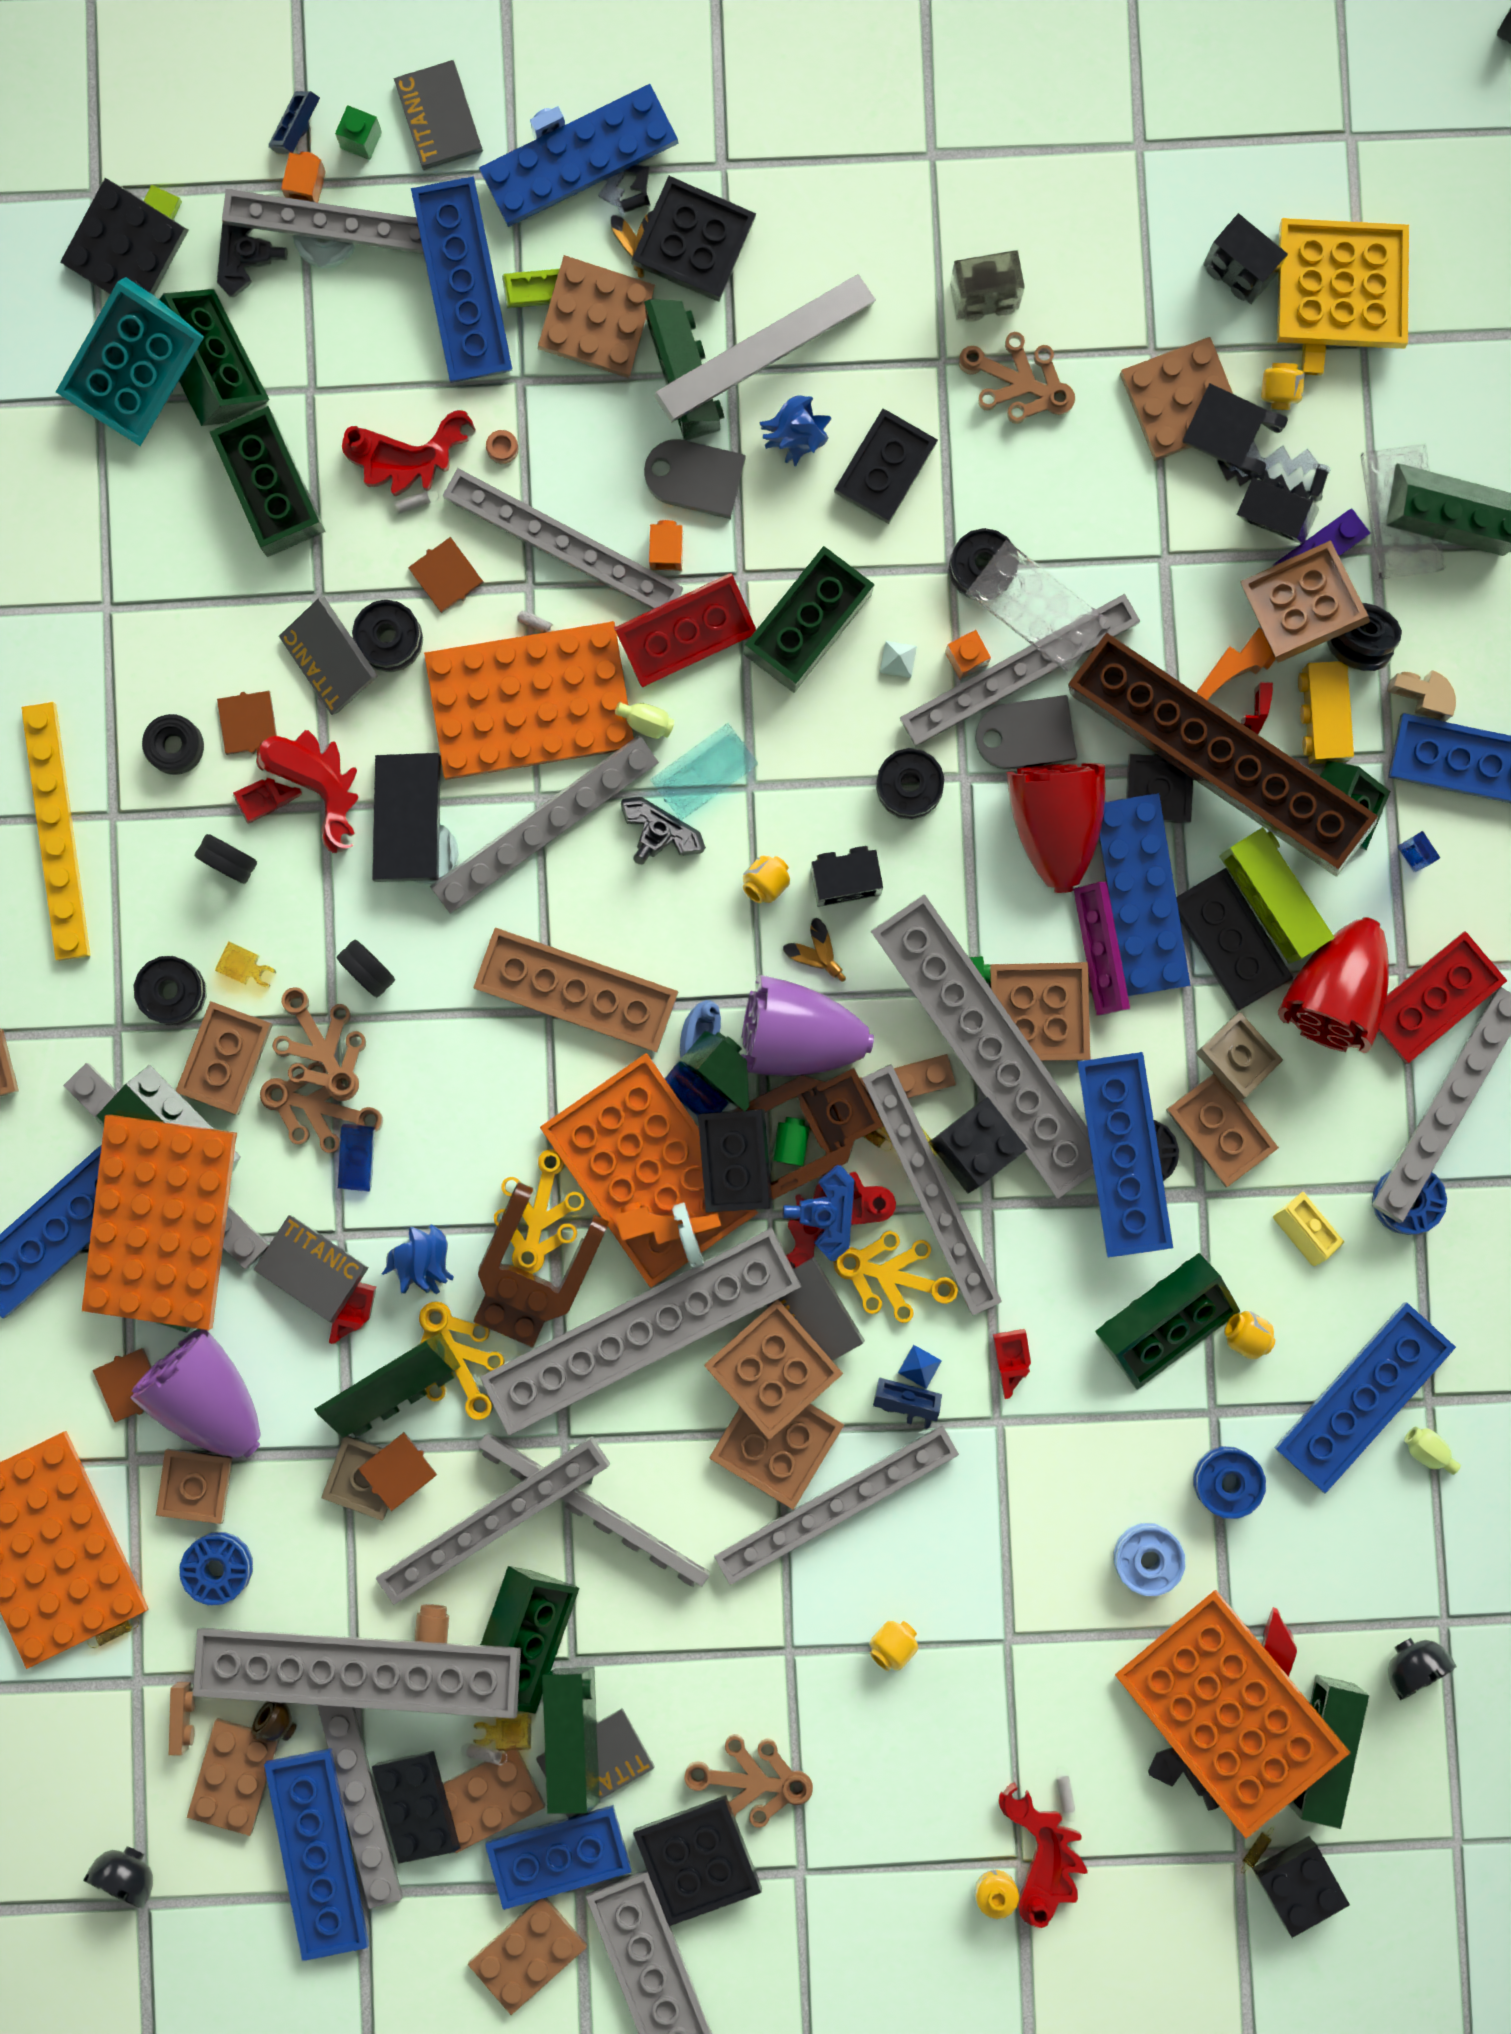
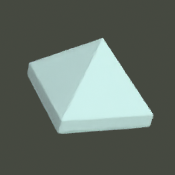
(898, 659)

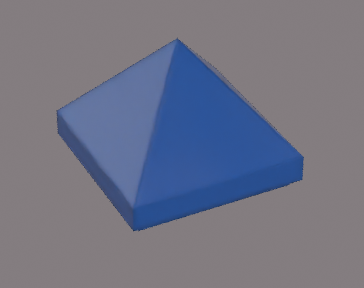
(919, 1366)

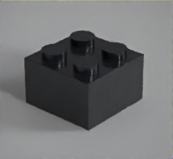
(1244, 259)
(1278, 510)
(846, 876)
(977, 1145)
(1300, 1886)

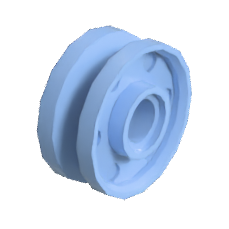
(1163, 1574)

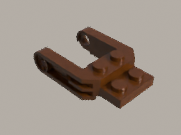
(837, 1114)
(517, 1300)

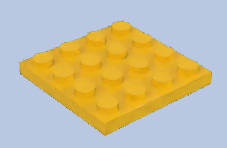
(1343, 283)

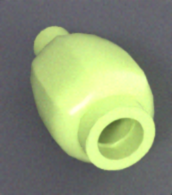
(646, 719)
(1431, 1450)

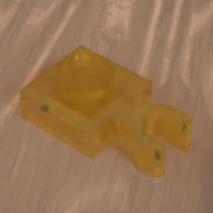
(241, 964)
(508, 1733)

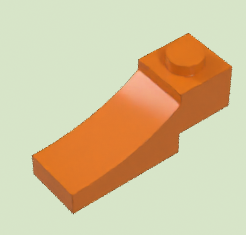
(1233, 664)
(639, 1221)

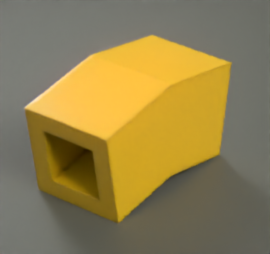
(1313, 359)

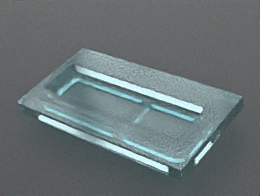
(704, 771)

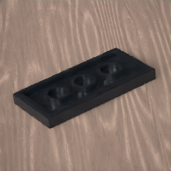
(406, 817)
(1231, 940)

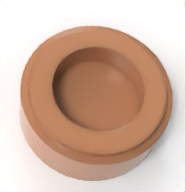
(502, 446)

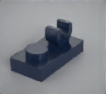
(907, 1399)

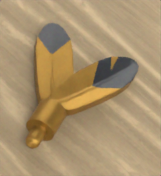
(627, 237)
(820, 957)

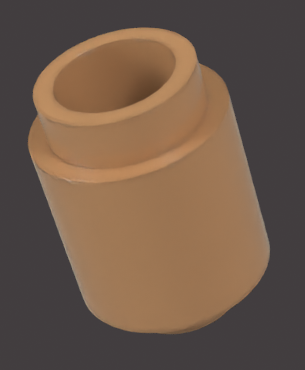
(432, 1624)

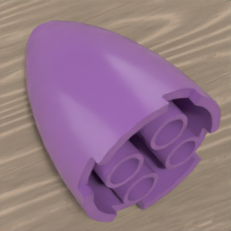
(799, 1031)
(201, 1397)

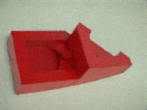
(1262, 702)
(263, 798)
(354, 1313)
(1012, 1358)
(1279, 1642)

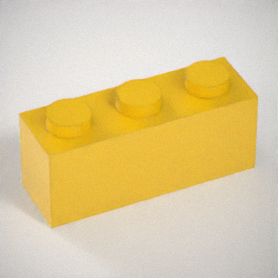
(1326, 712)

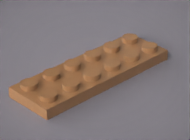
(576, 989)

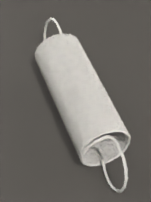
(413, 502)
(534, 621)
(484, 1754)
(1066, 1795)

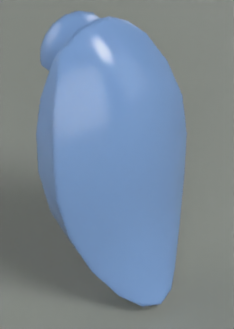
(701, 1018)

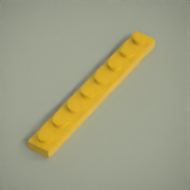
(55, 831)

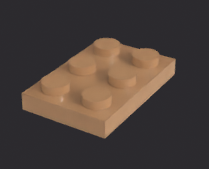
(224, 1058)
(1222, 1130)
(231, 1778)
(491, 1798)
(527, 1954)

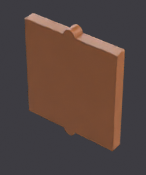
(445, 574)
(246, 721)
(117, 1381)
(397, 1471)

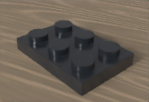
(885, 466)
(735, 1160)
(416, 1807)

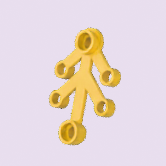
(538, 1218)
(889, 1274)
(461, 1352)

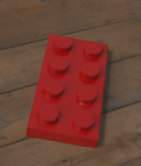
(686, 630)
(1438, 996)

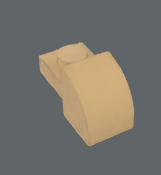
(1433, 694)

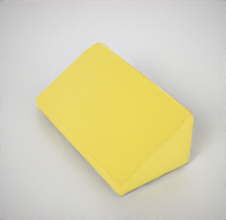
(1308, 1229)

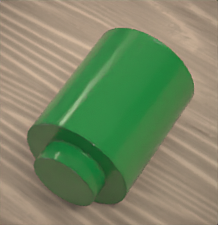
(791, 1142)

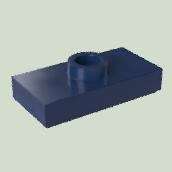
(294, 122)

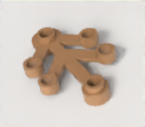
(1021, 381)
(322, 1050)
(314, 1106)
(754, 1781)

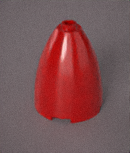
(1058, 818)
(1342, 989)

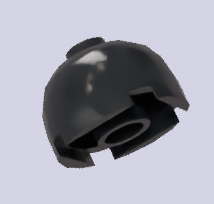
(1417, 1666)
(122, 1876)

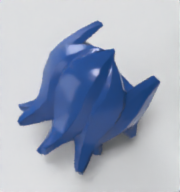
(796, 428)
(420, 1260)

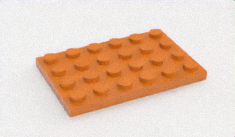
(528, 700)
(641, 1146)
(159, 1222)
(58, 1554)
(1232, 1714)

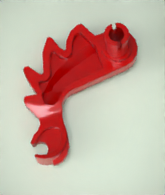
(404, 463)
(306, 766)
(869, 1206)
(1053, 1859)

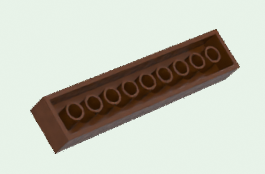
(1222, 754)

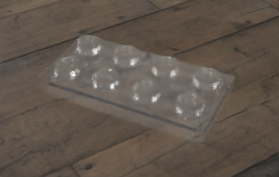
(1396, 550)
(1037, 606)

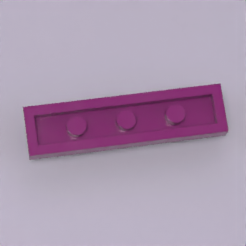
(1101, 948)

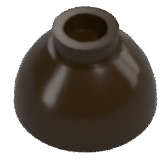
(273, 1723)

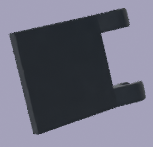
(1227, 427)

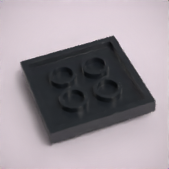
(693, 238)
(122, 240)
(697, 1860)

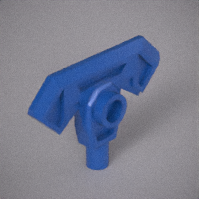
(829, 1212)

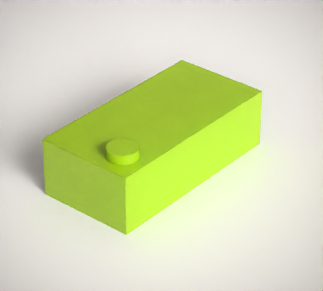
(1276, 895)

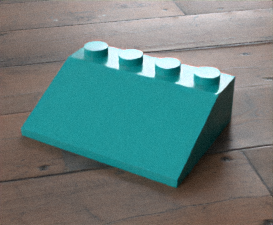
(130, 361)

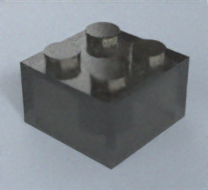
(987, 285)

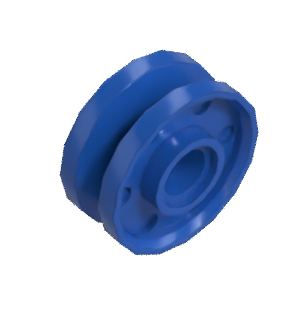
(1425, 1214)
(1244, 1496)
(199, 1580)

